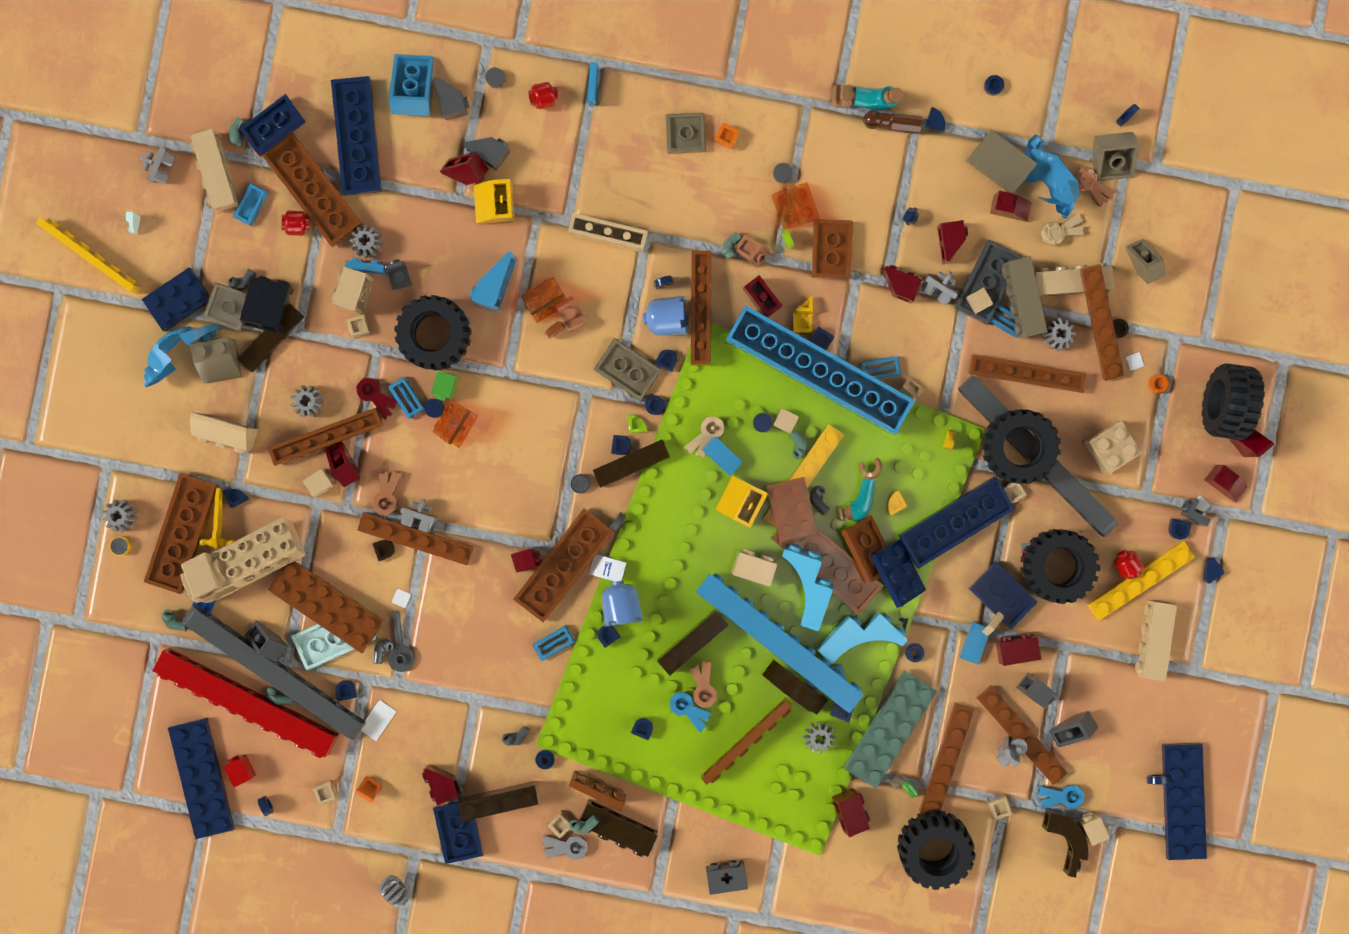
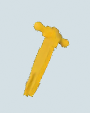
(217, 540)

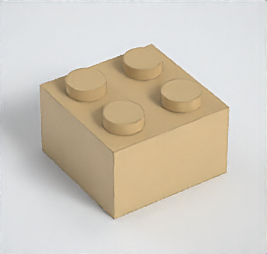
(352, 290)
(1112, 447)
(753, 567)

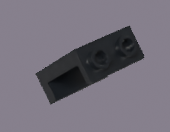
(265, 304)

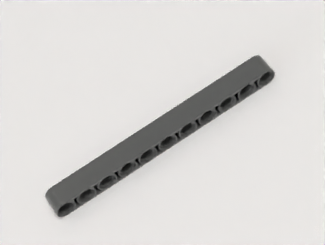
(1027, 446)
(274, 672)

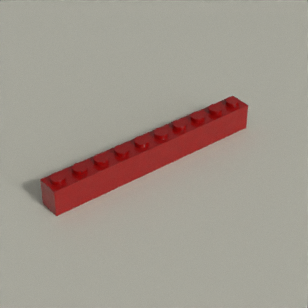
(245, 702)

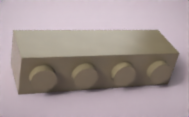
(1024, 297)

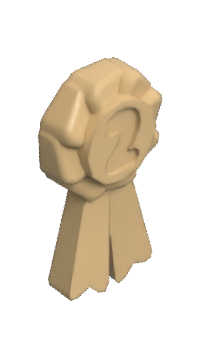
(1054, 233)
(710, 427)

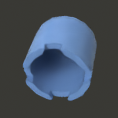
(667, 316)
(621, 604)

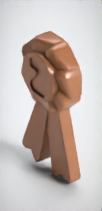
(1088, 182)
(385, 502)
(704, 694)

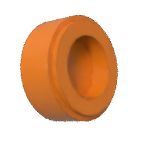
(1158, 383)

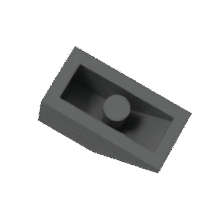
(451, 100)
(490, 150)
(266, 641)
(1074, 729)

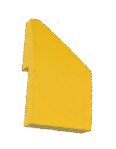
(803, 318)

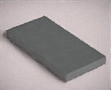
(987, 275)

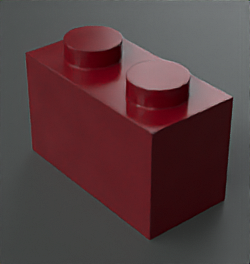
(762, 297)
(1018, 649)
(851, 812)

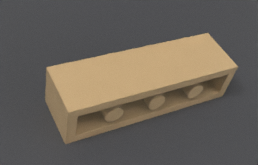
(214, 170)
(608, 232)
(1068, 281)
(1156, 640)

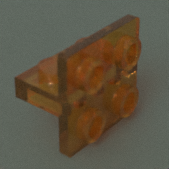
(795, 205)
(543, 298)
(455, 423)

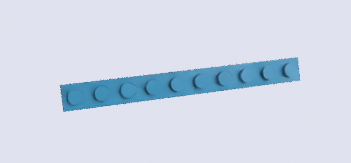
(779, 643)

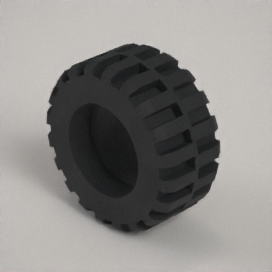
(415, 314)
(1233, 401)
(1047, 446)
(1084, 566)
(940, 872)

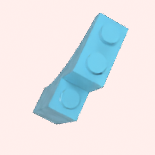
(816, 590)
(850, 634)

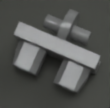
(161, 157)
(947, 291)
(426, 520)
(1011, 751)

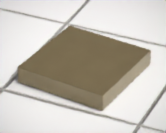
(685, 133)
(225, 306)

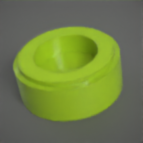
(787, 239)

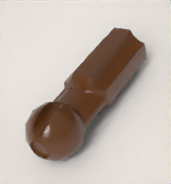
(894, 122)

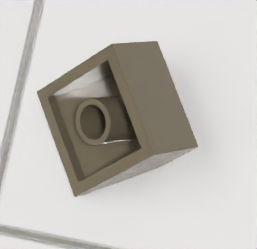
(1115, 155)
(216, 360)

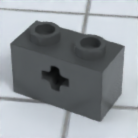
(1036, 690)
(716, 879)

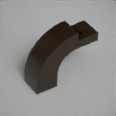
(794, 687)
(1076, 841)

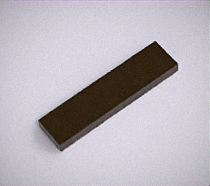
(269, 341)
(631, 463)

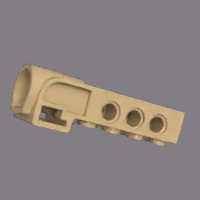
(241, 562)

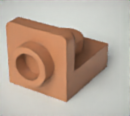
(751, 250)
(570, 313)

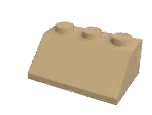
(222, 432)

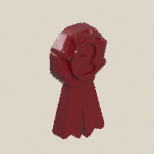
(369, 390)

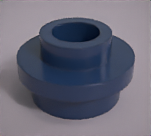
(911, 216)
(916, 658)
(545, 753)

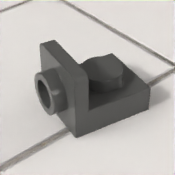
(398, 274)
(1195, 516)

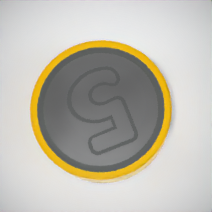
(120, 546)

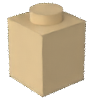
(320, 482)
(1093, 828)

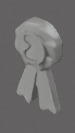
(574, 847)

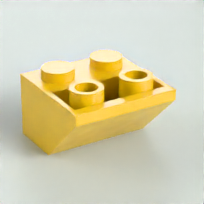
(494, 201)
(741, 501)

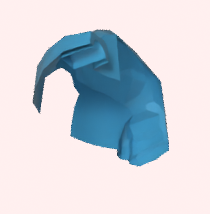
(1056, 176)
(159, 363)

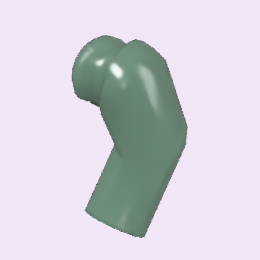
(234, 135)
(729, 243)
(800, 445)
(172, 622)
(276, 698)
(583, 827)

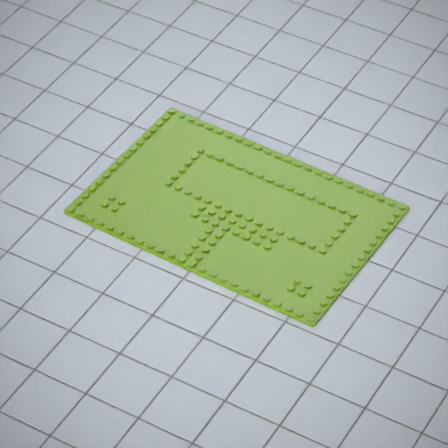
(679, 539)

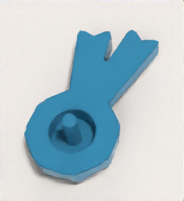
(682, 704)
(1070, 796)

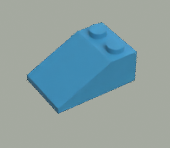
(411, 85)
(493, 285)

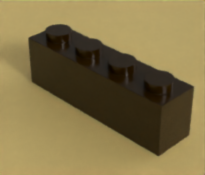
(692, 642)
(497, 801)
(620, 829)

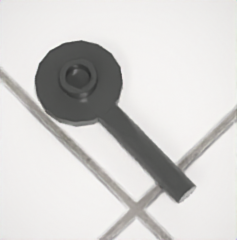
(400, 657)

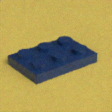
(272, 125)
(176, 299)
(898, 573)
(1003, 595)
(457, 838)

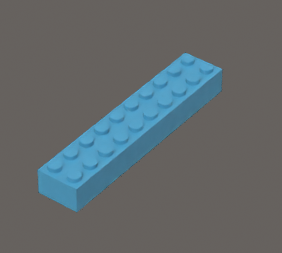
(820, 370)

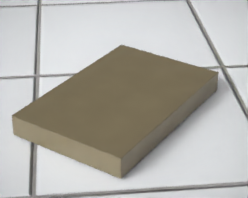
(1001, 162)
(627, 369)

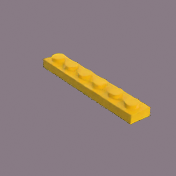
(82, 249)
(813, 460)
(1150, 575)

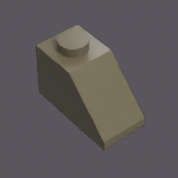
(1146, 261)

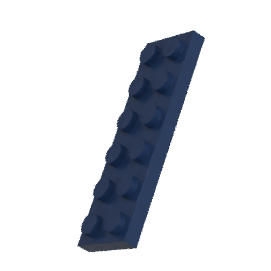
(356, 135)
(956, 522)
(201, 778)
(1184, 801)

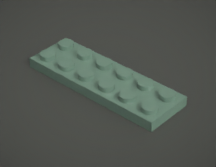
(890, 729)

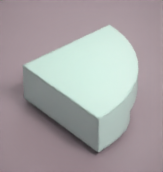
(134, 220)

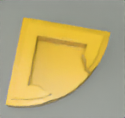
(949, 442)
(896, 503)

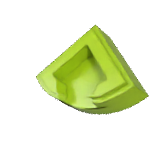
(636, 424)

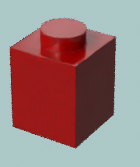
(239, 770)

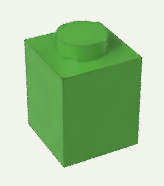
(444, 386)

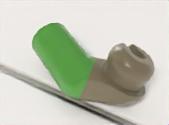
(907, 785)

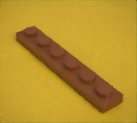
(701, 308)
(1101, 322)
(1027, 373)
(325, 436)
(415, 538)
(1018, 729)
(752, 736)
(946, 758)

